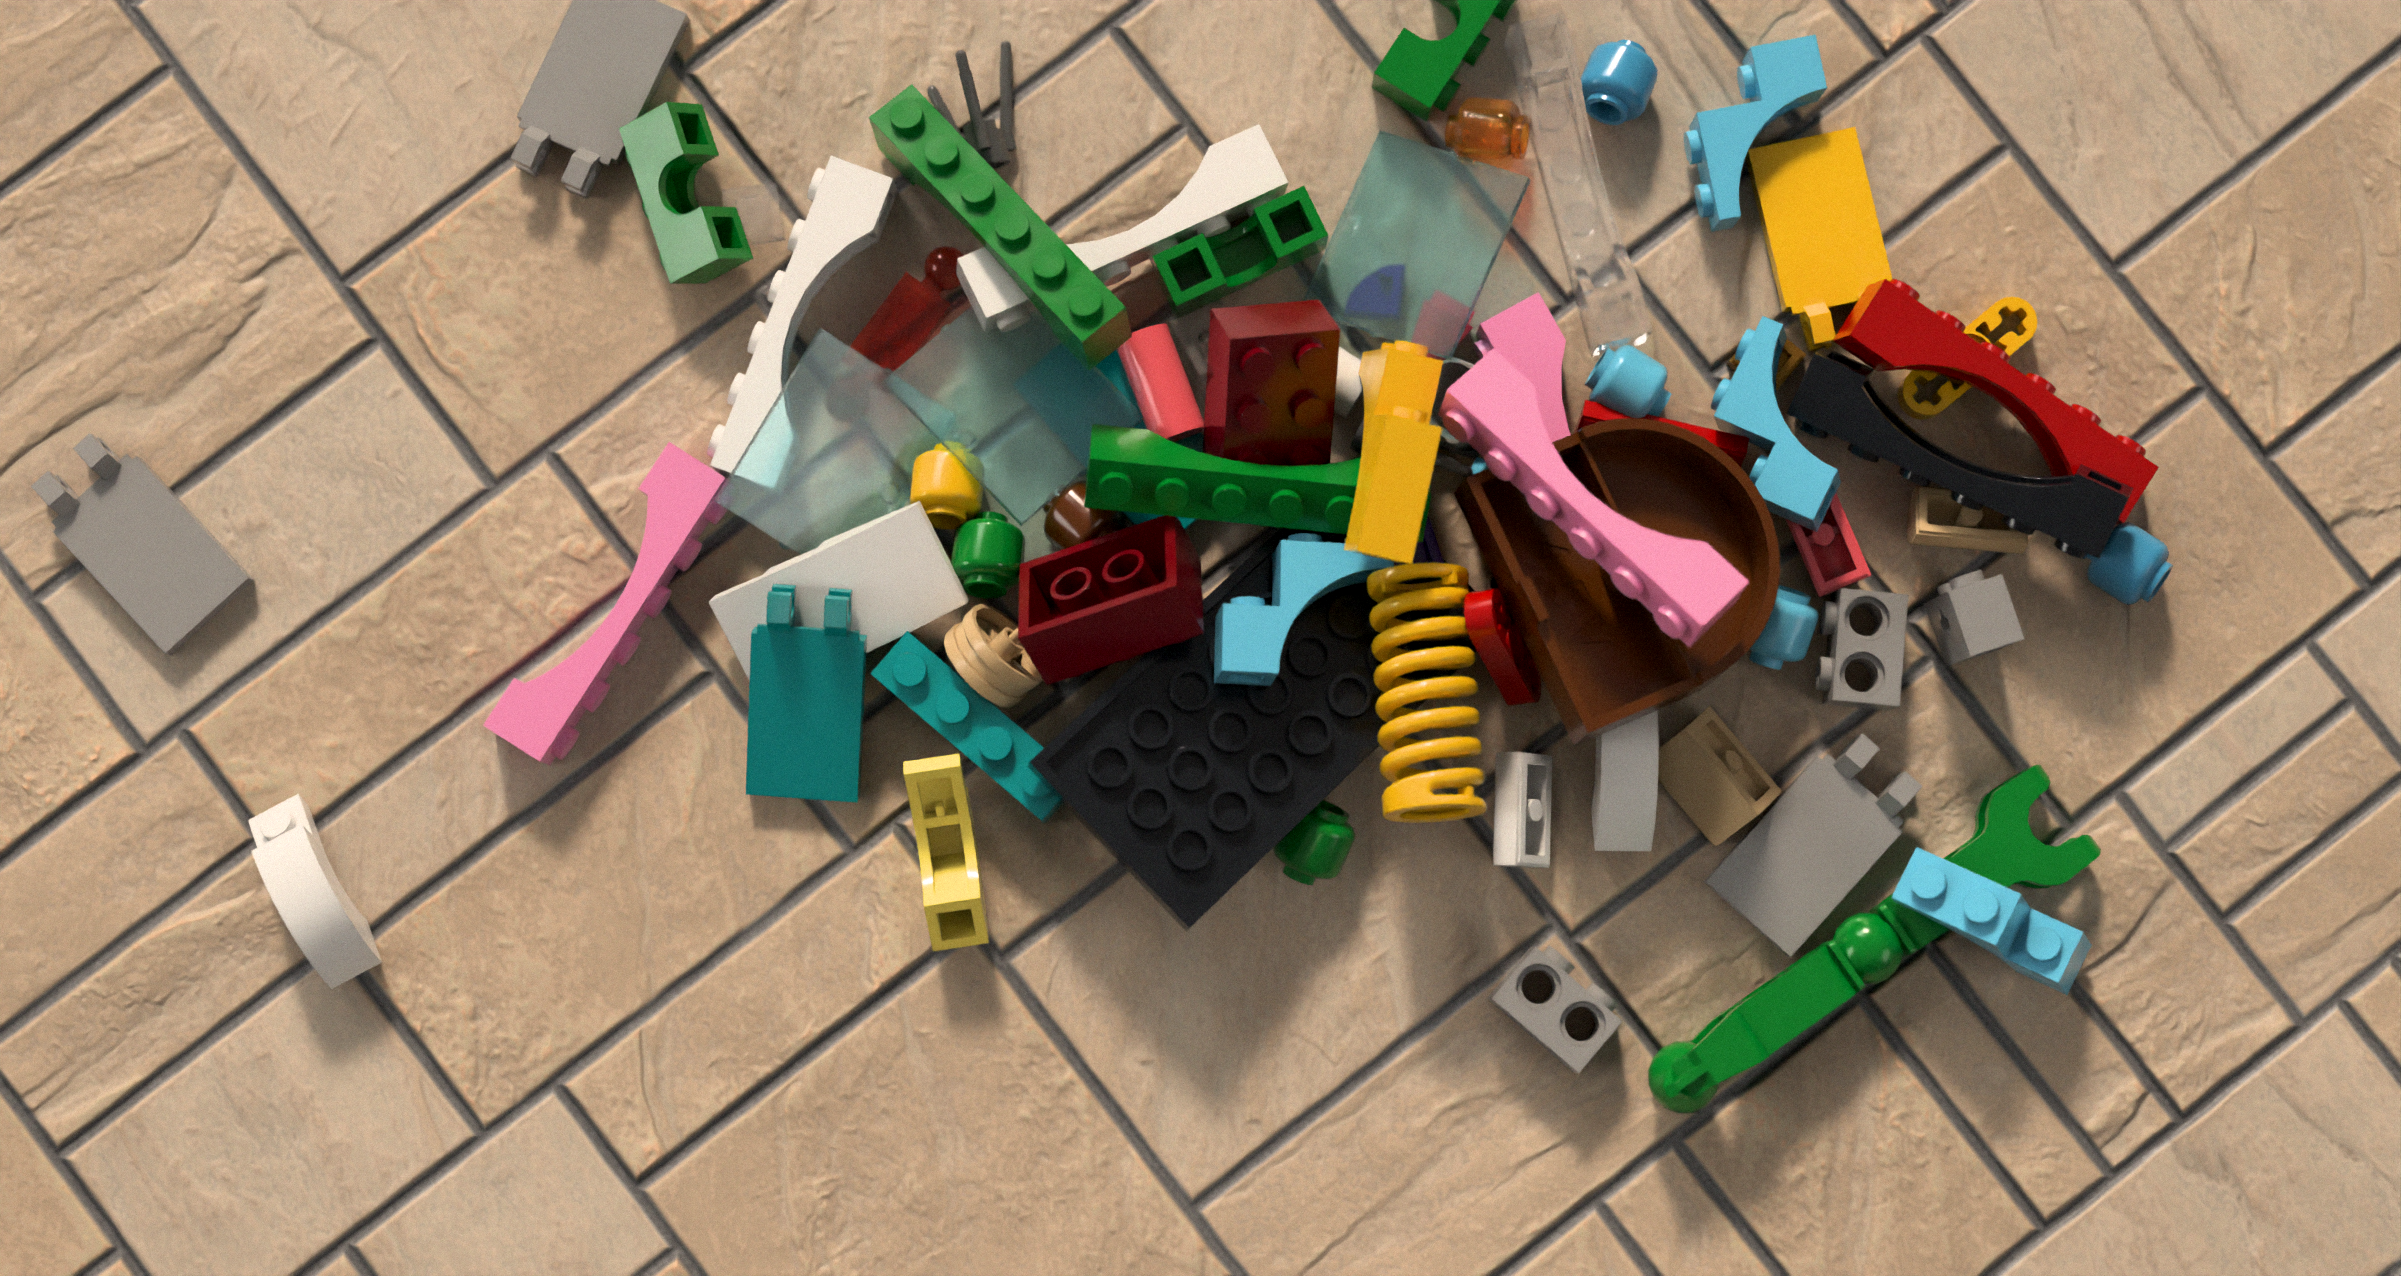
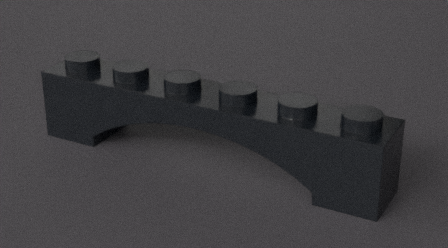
(1844, 403)

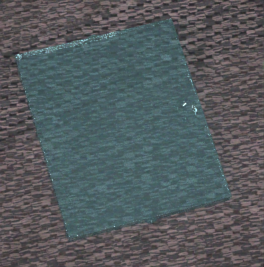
(1416, 243)
(1010, 407)
(827, 451)

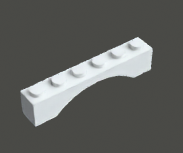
(1226, 187)
(843, 220)

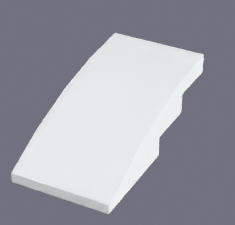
(890, 564)

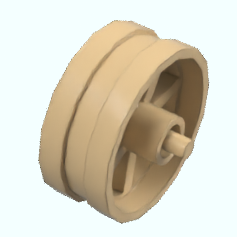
(991, 656)

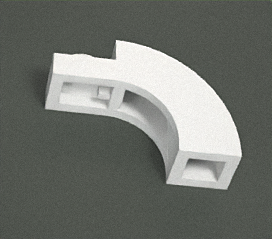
(309, 893)

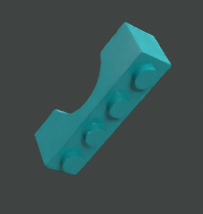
(966, 721)

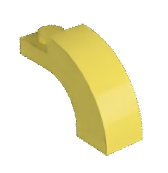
(947, 852)

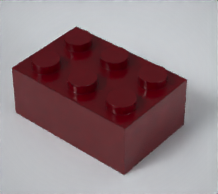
(1271, 383)
(1110, 599)

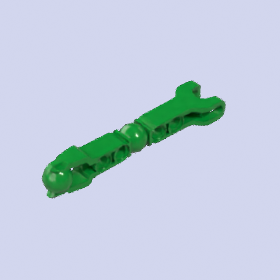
(1862, 952)

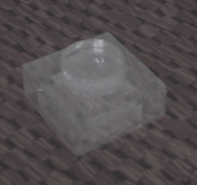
(759, 211)

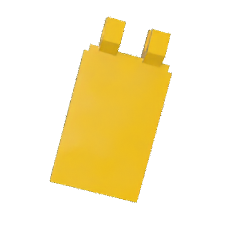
(1818, 226)

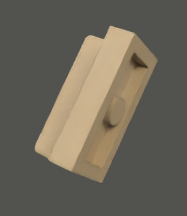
(1714, 777)

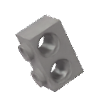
(1879, 653)
(1547, 1019)

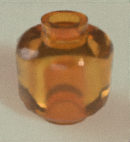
(1488, 131)

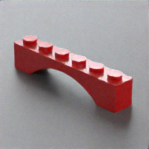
(1899, 333)

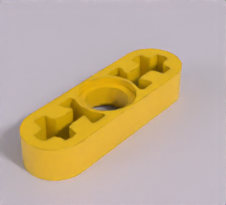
(1987, 322)

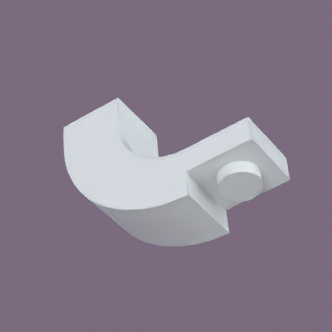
(1626, 786)

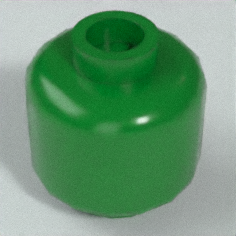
(987, 555)
(1317, 845)

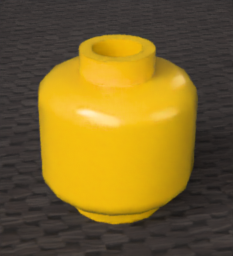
(945, 488)

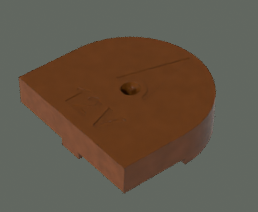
(1589, 640)

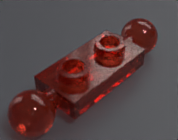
(910, 312)

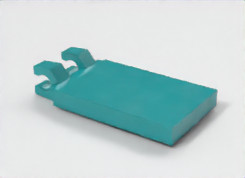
(806, 702)

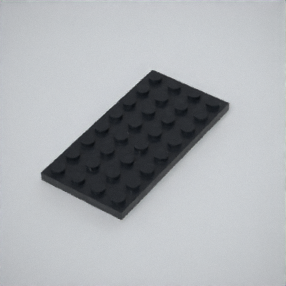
(1209, 775)

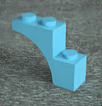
(1776, 81)
(1791, 478)
(1253, 635)
(1993, 919)

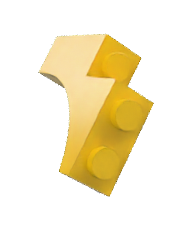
(1396, 450)

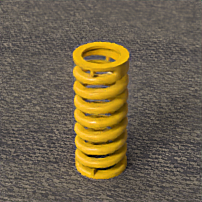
(1411, 793)

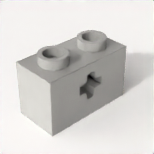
(1973, 617)

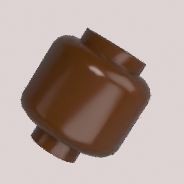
(1072, 523)

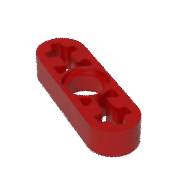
(1502, 647)

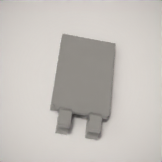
(594, 83)
(143, 545)
(1812, 846)

